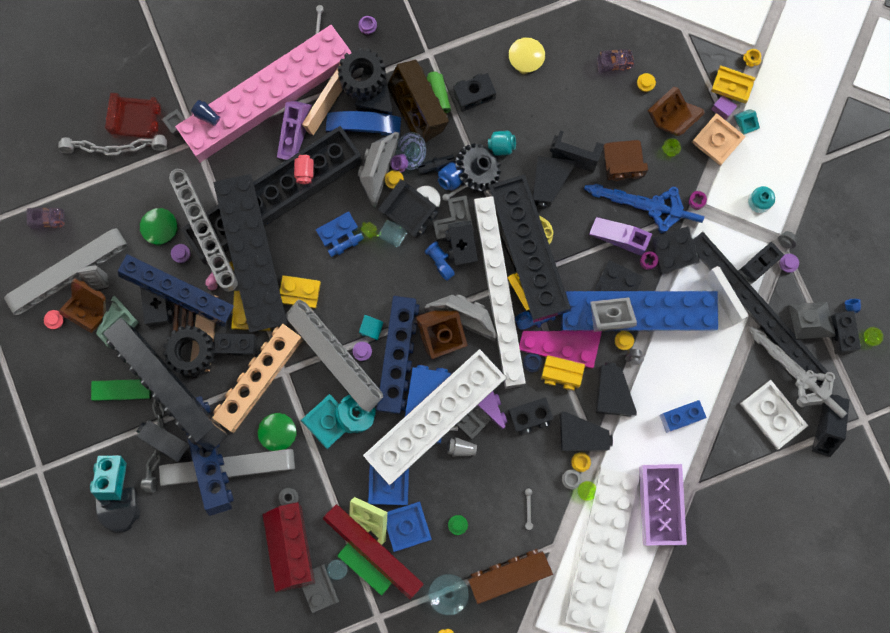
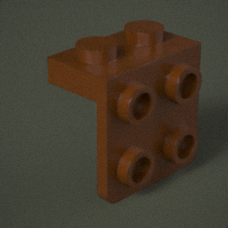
(673, 113)
(624, 160)
(85, 306)

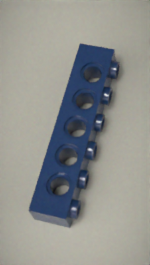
(175, 290)
(400, 306)
(212, 502)

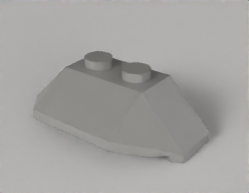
(377, 166)
(472, 316)

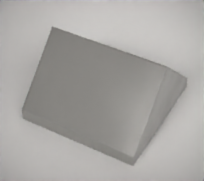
(612, 314)

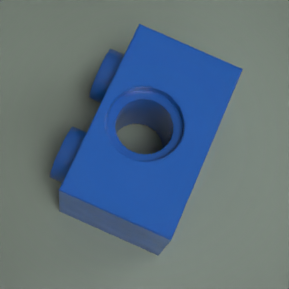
(682, 416)

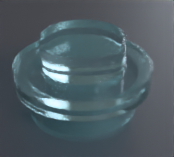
(337, 569)

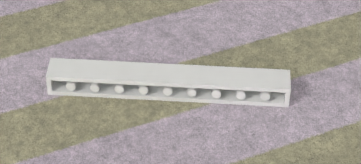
(499, 292)

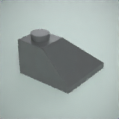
(811, 320)

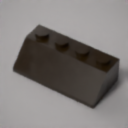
(417, 100)

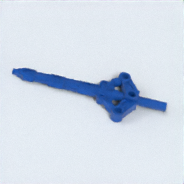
(654, 206)

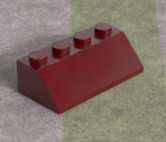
(288, 547)

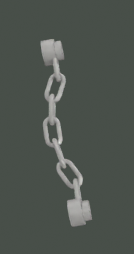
(67, 146)

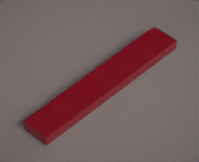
(373, 551)

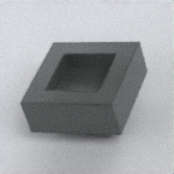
(172, 120)

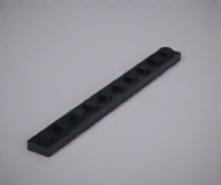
(758, 307)

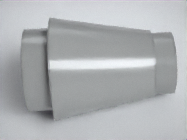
(460, 447)

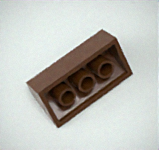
(509, 576)

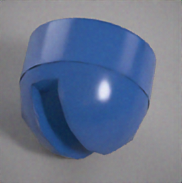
(853, 305)

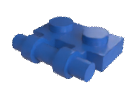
(337, 229)

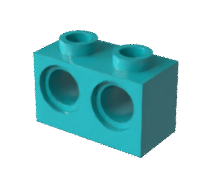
(113, 478)

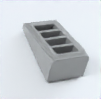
(94, 277)

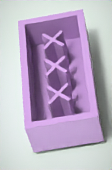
(662, 504)

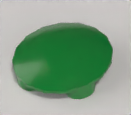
(158, 226)
(277, 432)

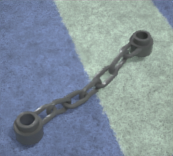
(149, 484)

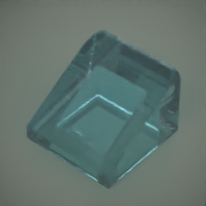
(392, 233)

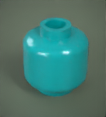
(502, 143)
(761, 199)

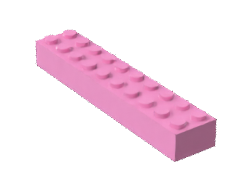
(265, 93)

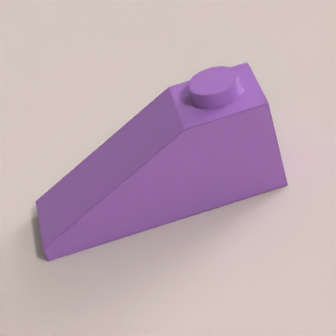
(292, 129)

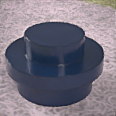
(532, 362)

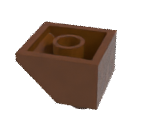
(441, 332)

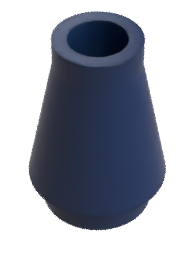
(204, 112)

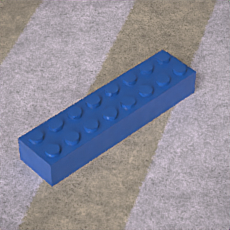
(651, 309)

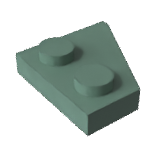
(115, 312)

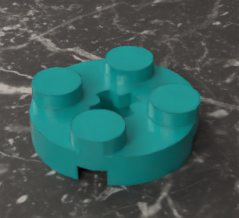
(348, 421)

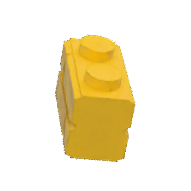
(562, 372)

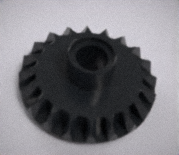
(473, 174)

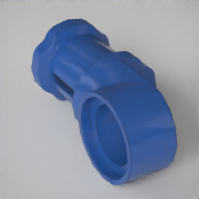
(440, 257)
(524, 320)

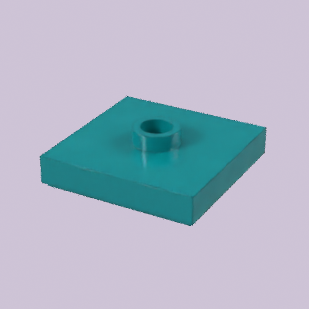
(323, 422)

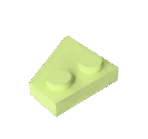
(369, 518)

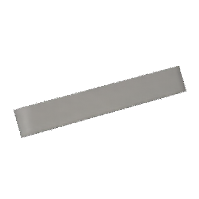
(197, 223)
(64, 271)
(334, 355)
(234, 466)

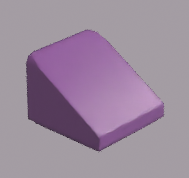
(724, 107)

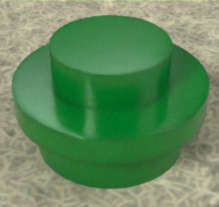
(458, 525)

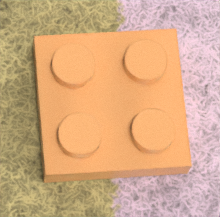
(718, 139)

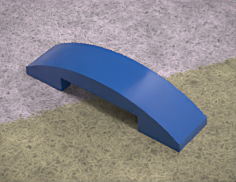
(363, 122)

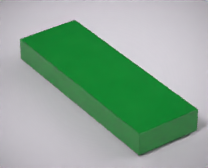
(118, 390)
(364, 569)

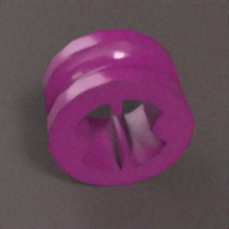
(694, 205)
(644, 257)

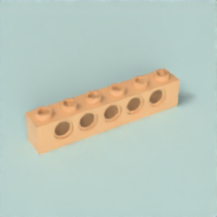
(256, 389)

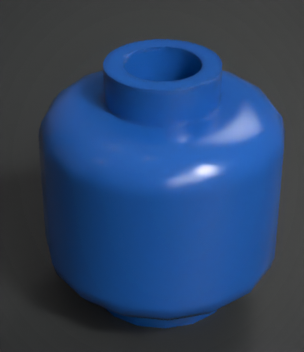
(449, 178)

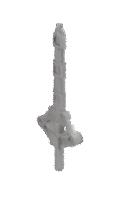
(805, 379)

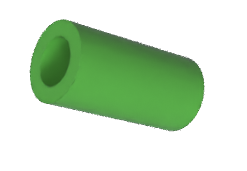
(439, 89)

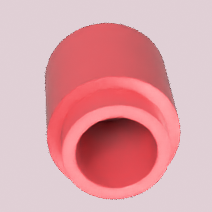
(303, 169)

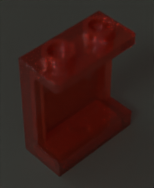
(132, 116)

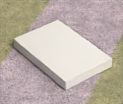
(726, 296)
(774, 414)

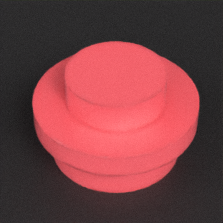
(53, 319)

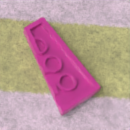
(567, 345)

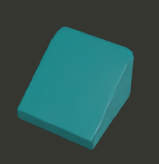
(747, 121)
(371, 327)

